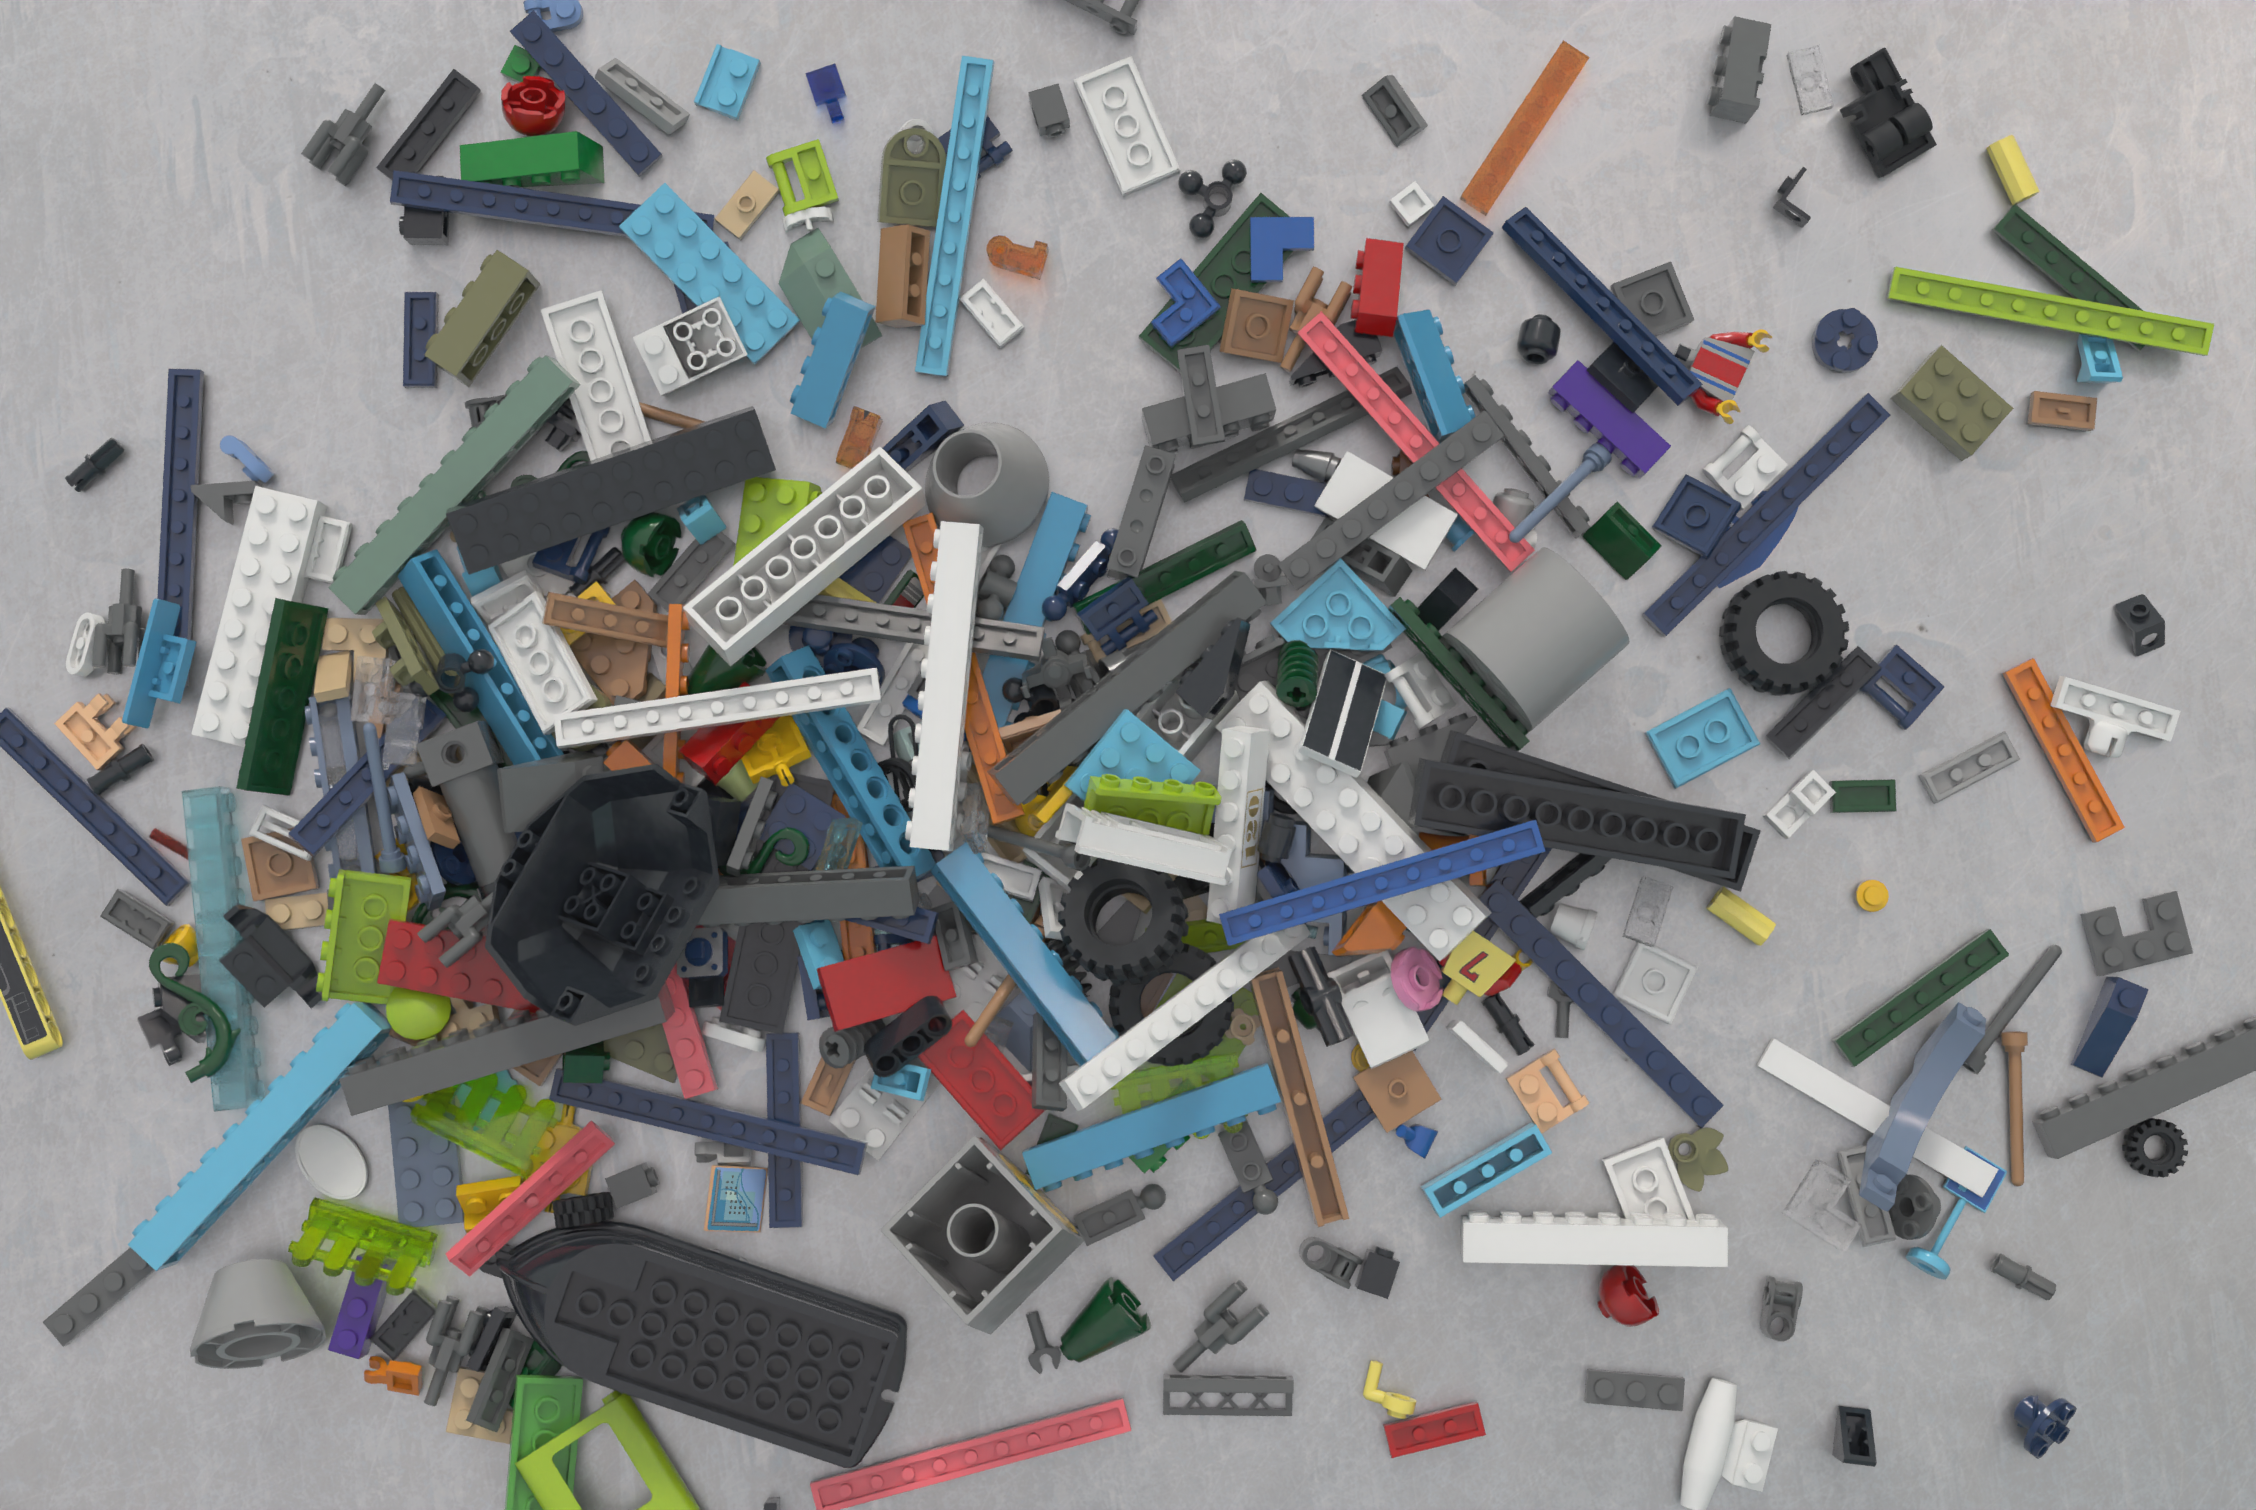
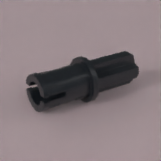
(95, 464)
(601, 570)

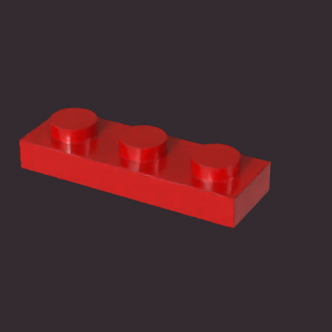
(1434, 1429)

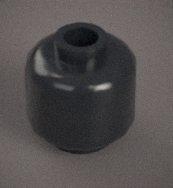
(1538, 339)

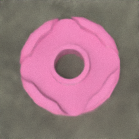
(1403, 975)

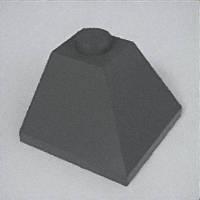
(1395, 788)

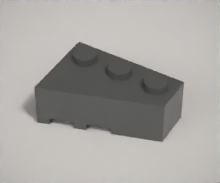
(1739, 70)

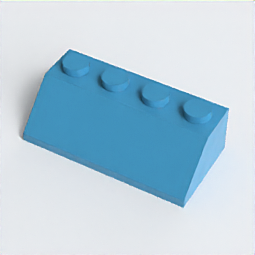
(1432, 374)

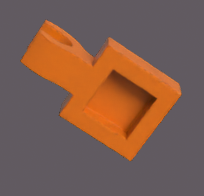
(399, 1376)

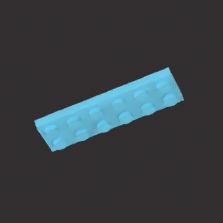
(708, 269)

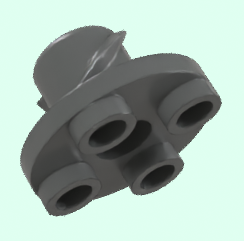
(1914, 1208)

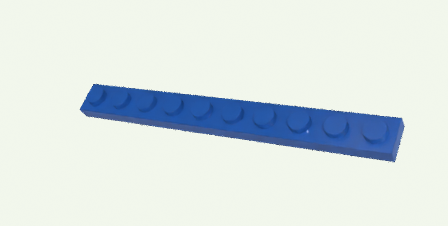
(1382, 882)

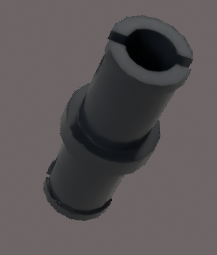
(120, 769)
(1508, 1023)

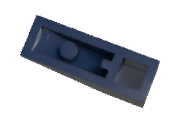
(923, 435)
(2109, 1024)

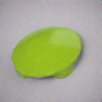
(417, 1013)

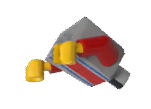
(1720, 366)

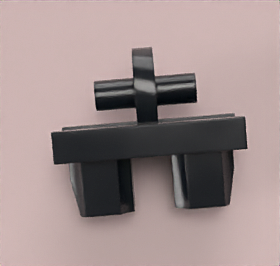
(562, 431)

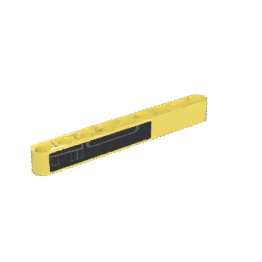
(23, 993)

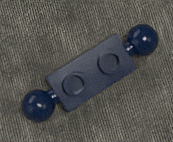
(1081, 576)

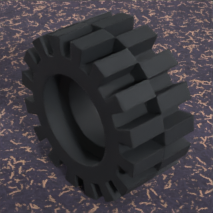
(2172, 1156)
(583, 1209)

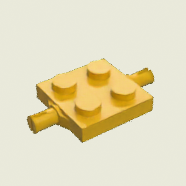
(777, 752)
(554, 1140)

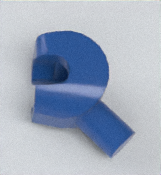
(1417, 1138)

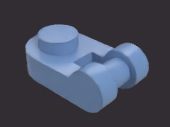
(564, 13)
(254, 466)

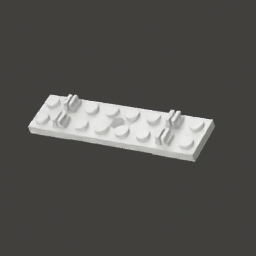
(882, 1116)

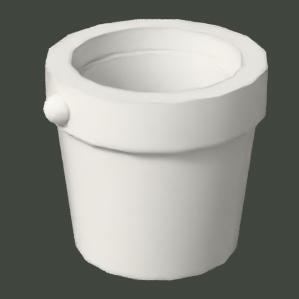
(1573, 924)

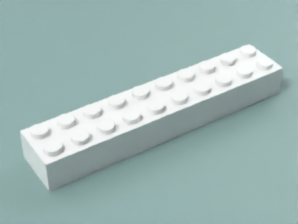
(1355, 822)

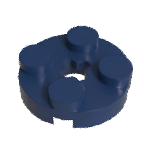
(1850, 323)

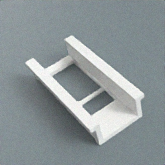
(1145, 844)

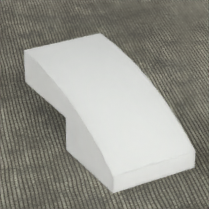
(1799, 804)

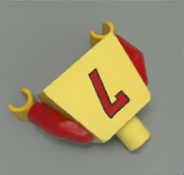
(1480, 968)

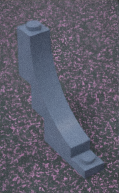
(1310, 869)
(1913, 1104)

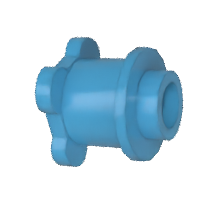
(1459, 533)

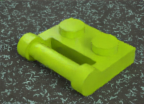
(812, 174)

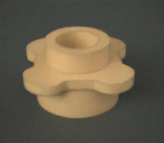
(1251, 1023)

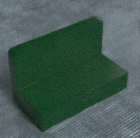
(1622, 541)

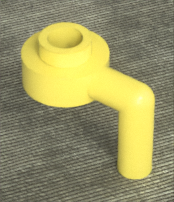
(1397, 1404)

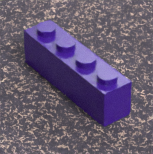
(1608, 420)

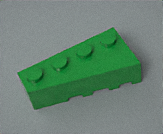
(534, 161)

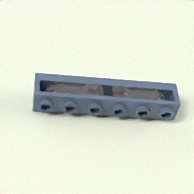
(337, 753)

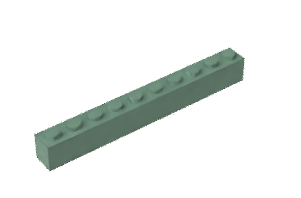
(456, 482)

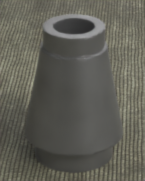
(1316, 463)

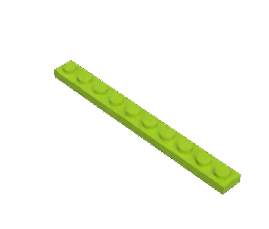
(2050, 311)

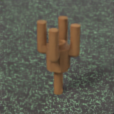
(1309, 307)

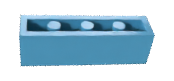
(832, 359)

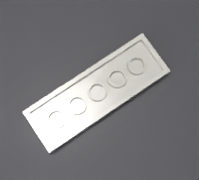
(592, 354)

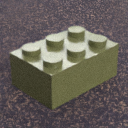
(1951, 403)

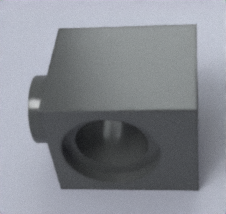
(1049, 110)
(632, 1184)

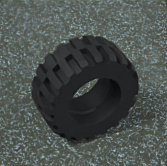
(1824, 622)
(1147, 952)
(1196, 1040)

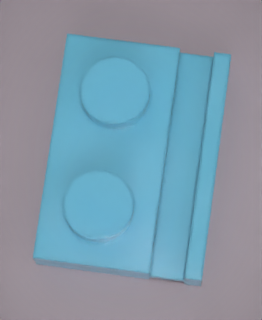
(727, 82)

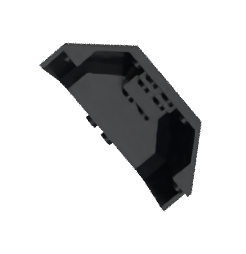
(604, 893)

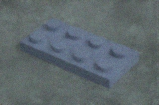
(412, 834)
(424, 1170)

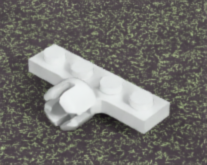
(2113, 715)

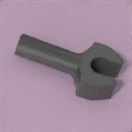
(1563, 1011)
(1041, 1344)

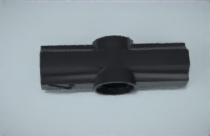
(1320, 996)

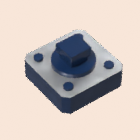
(704, 954)

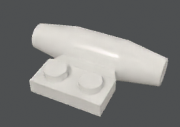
(1724, 1448)

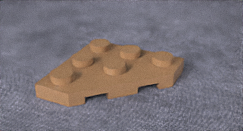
(616, 663)

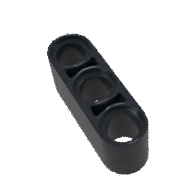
(907, 1036)

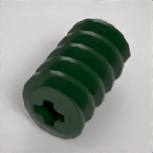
(1297, 674)

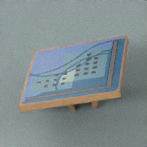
(735, 1199)

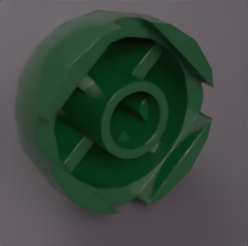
(649, 543)

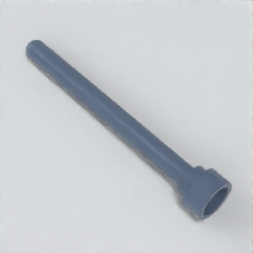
(1593, 460)
(391, 858)

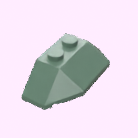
(814, 275)

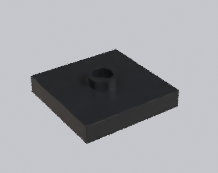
(1622, 377)

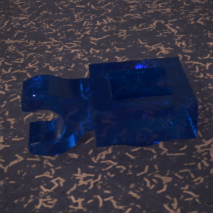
(827, 89)

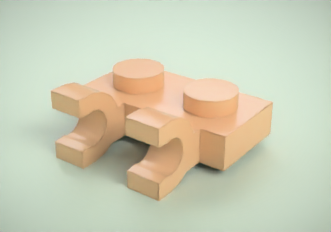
(90, 735)

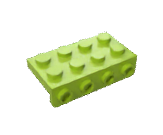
(767, 507)
(1161, 803)
(358, 934)

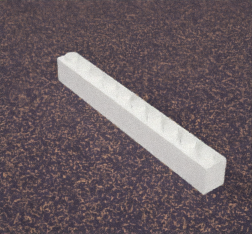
(946, 686)

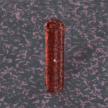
(169, 842)

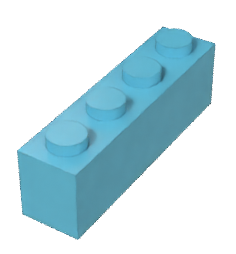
(1486, 1169)

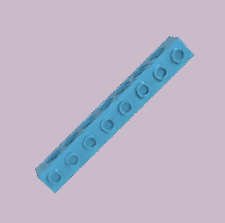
(853, 772)

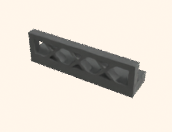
(1227, 1384)

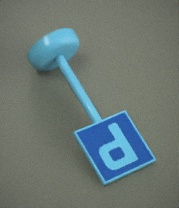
(1929, 1260)

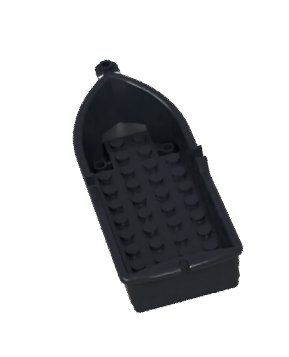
(709, 1335)

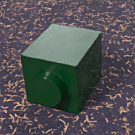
(585, 1064)

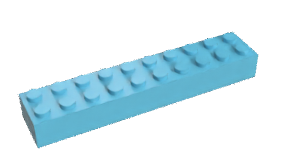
(260, 1136)

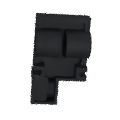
(1887, 119)

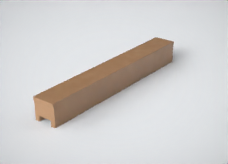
(1298, 1097)

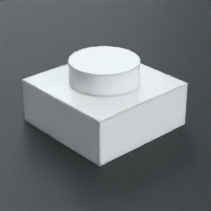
(1411, 204)

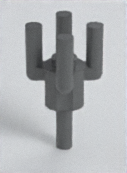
(346, 137)
(122, 630)
(465, 922)
(1221, 1326)
(450, 1343)

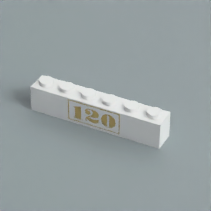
(1239, 816)

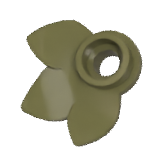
(1701, 1159)

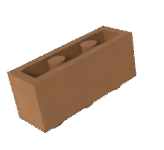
(902, 276)

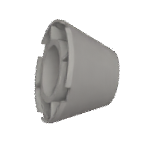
(1009, 501)
(253, 1316)

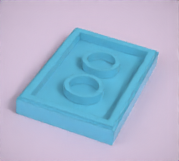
(1702, 738)

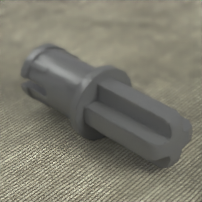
(2023, 1277)

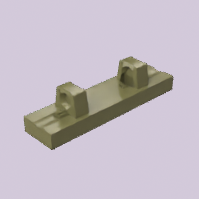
(396, 632)

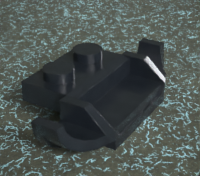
(268, 958)

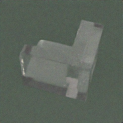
(400, 746)

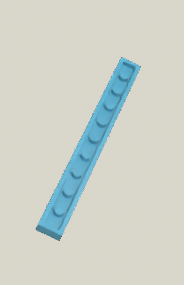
(954, 215)

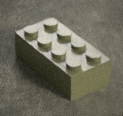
(481, 317)

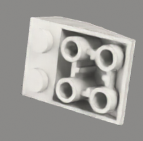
(690, 346)
(1375, 1012)

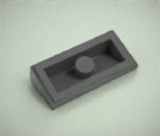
(1394, 109)

